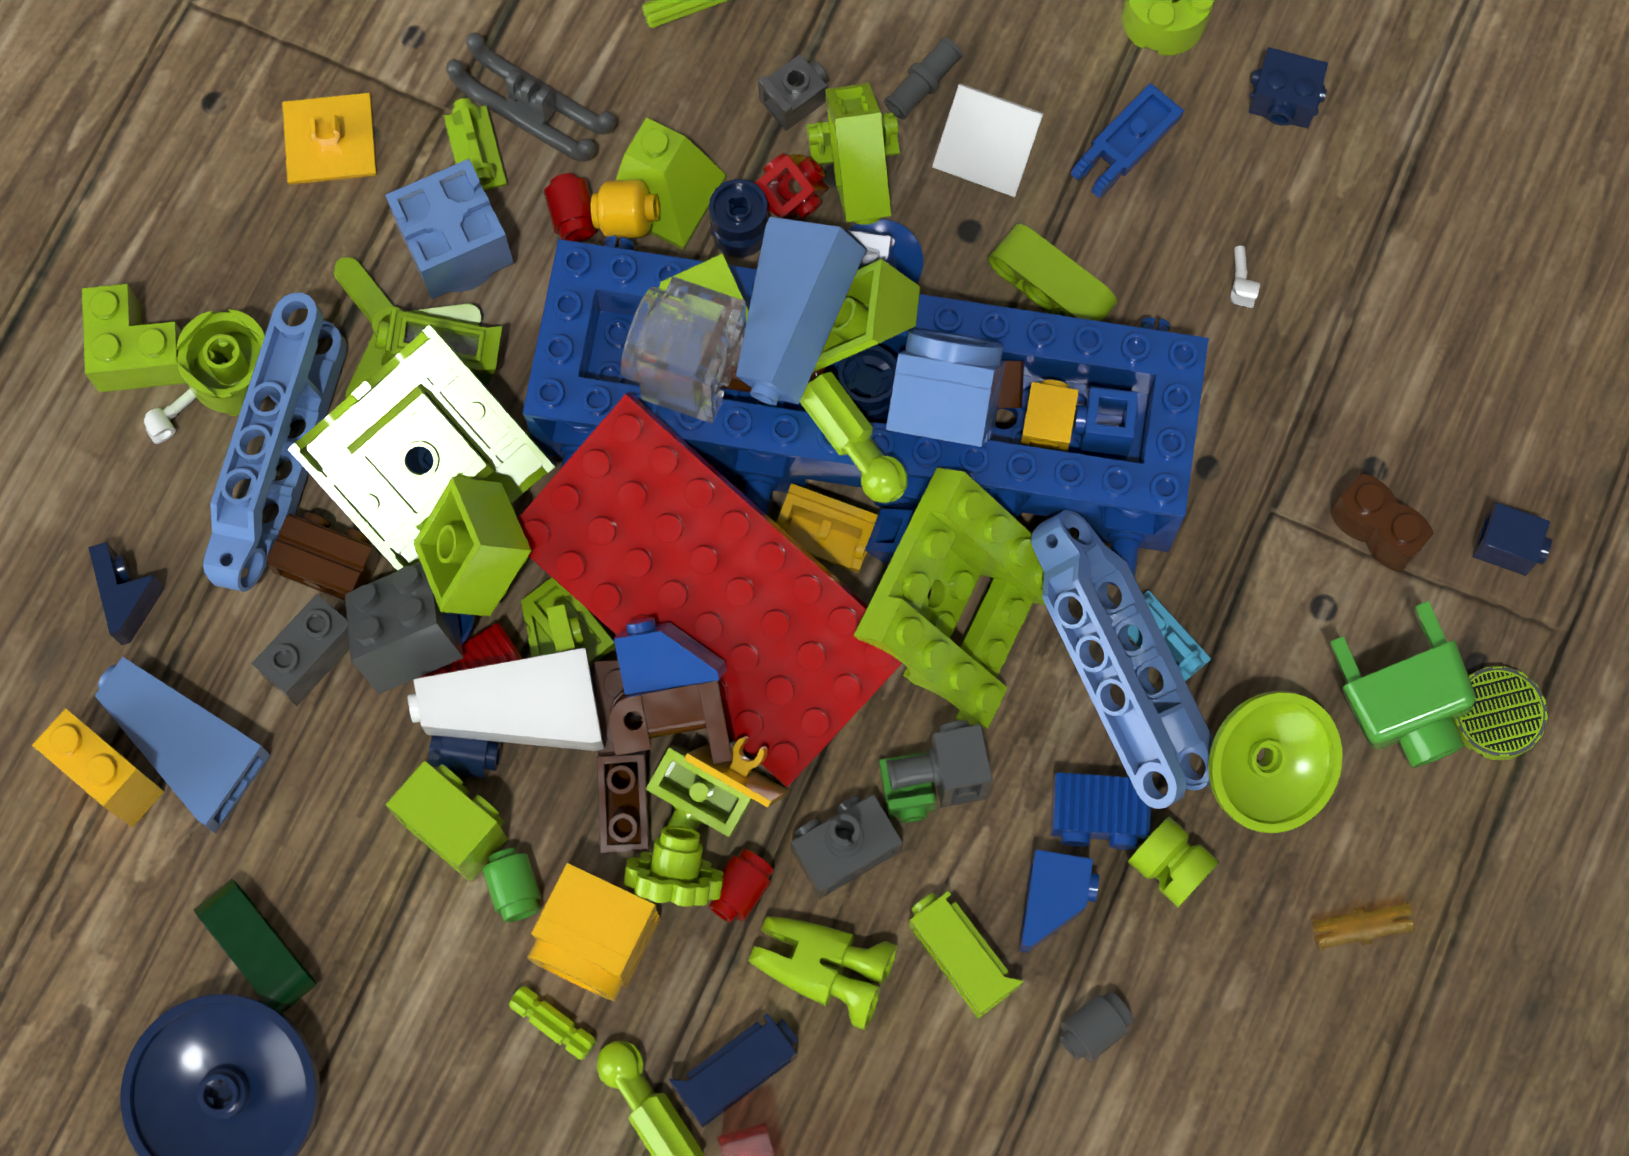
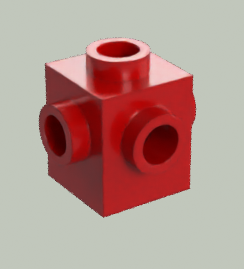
(779, 190)

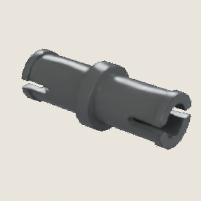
(923, 78)

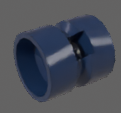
(738, 217)
(869, 376)

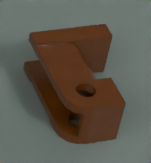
(670, 713)

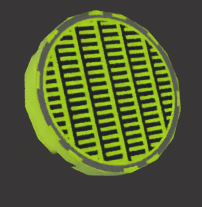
(1506, 714)

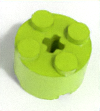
(1166, 24)
(204, 348)

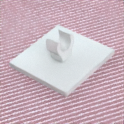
(987, 140)

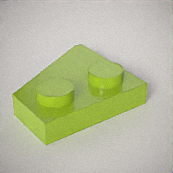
(540, 638)

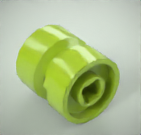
(1173, 861)

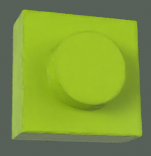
(564, 630)

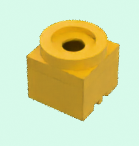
(592, 933)

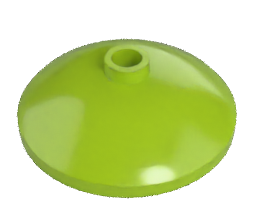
(1298, 764)

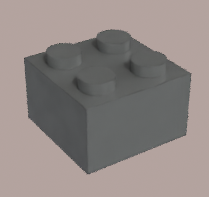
(399, 629)

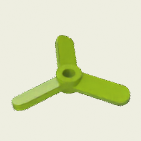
(378, 308)

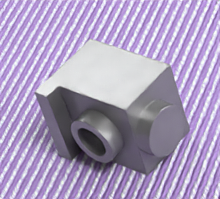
(789, 102)

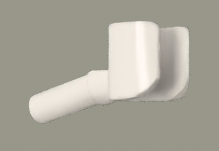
(1243, 290)
(158, 419)

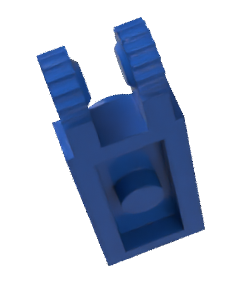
(1129, 137)

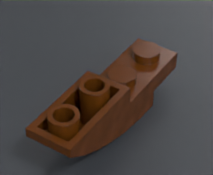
(620, 777)

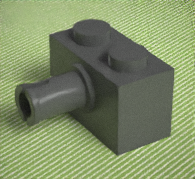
(954, 764)
(845, 844)

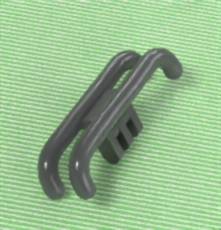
(529, 101)

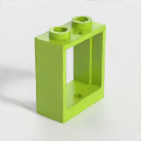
(858, 153)

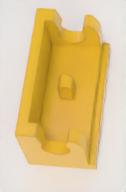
(827, 527)

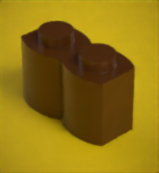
(1389, 528)

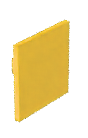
(329, 138)
(740, 773)

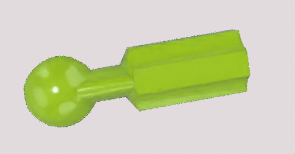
(850, 434)
(652, 1113)

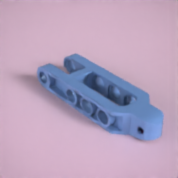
(302, 390)
(1154, 726)

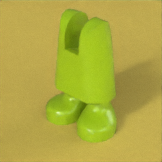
(818, 965)

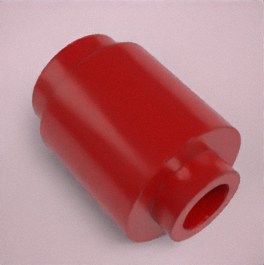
(570, 207)
(742, 886)

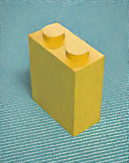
(98, 768)

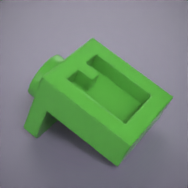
(908, 802)

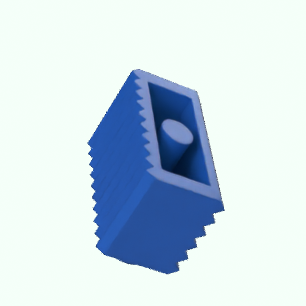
(1098, 809)

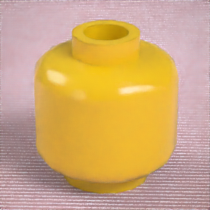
(624, 208)

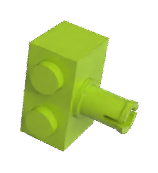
(697, 794)

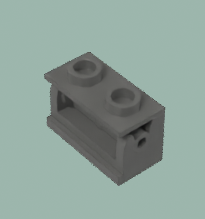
(305, 650)

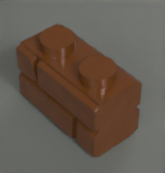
(322, 557)

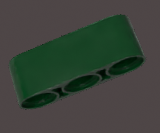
(255, 947)

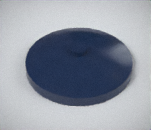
(220, 1082)

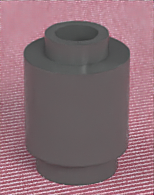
(1096, 1026)

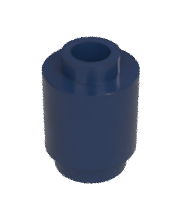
(464, 755)

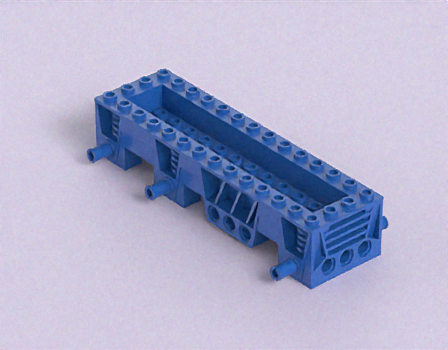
(767, 447)

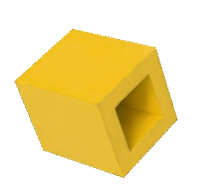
(1049, 415)

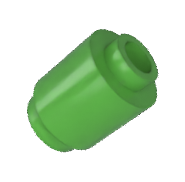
(512, 885)

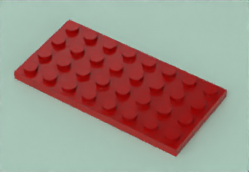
(662, 535)

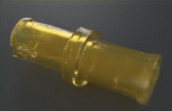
(1363, 925)

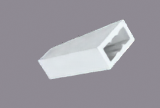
(518, 701)

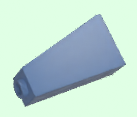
(794, 305)
(188, 746)

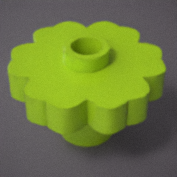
(674, 870)

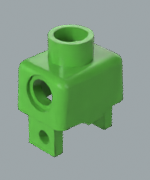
(1413, 698)

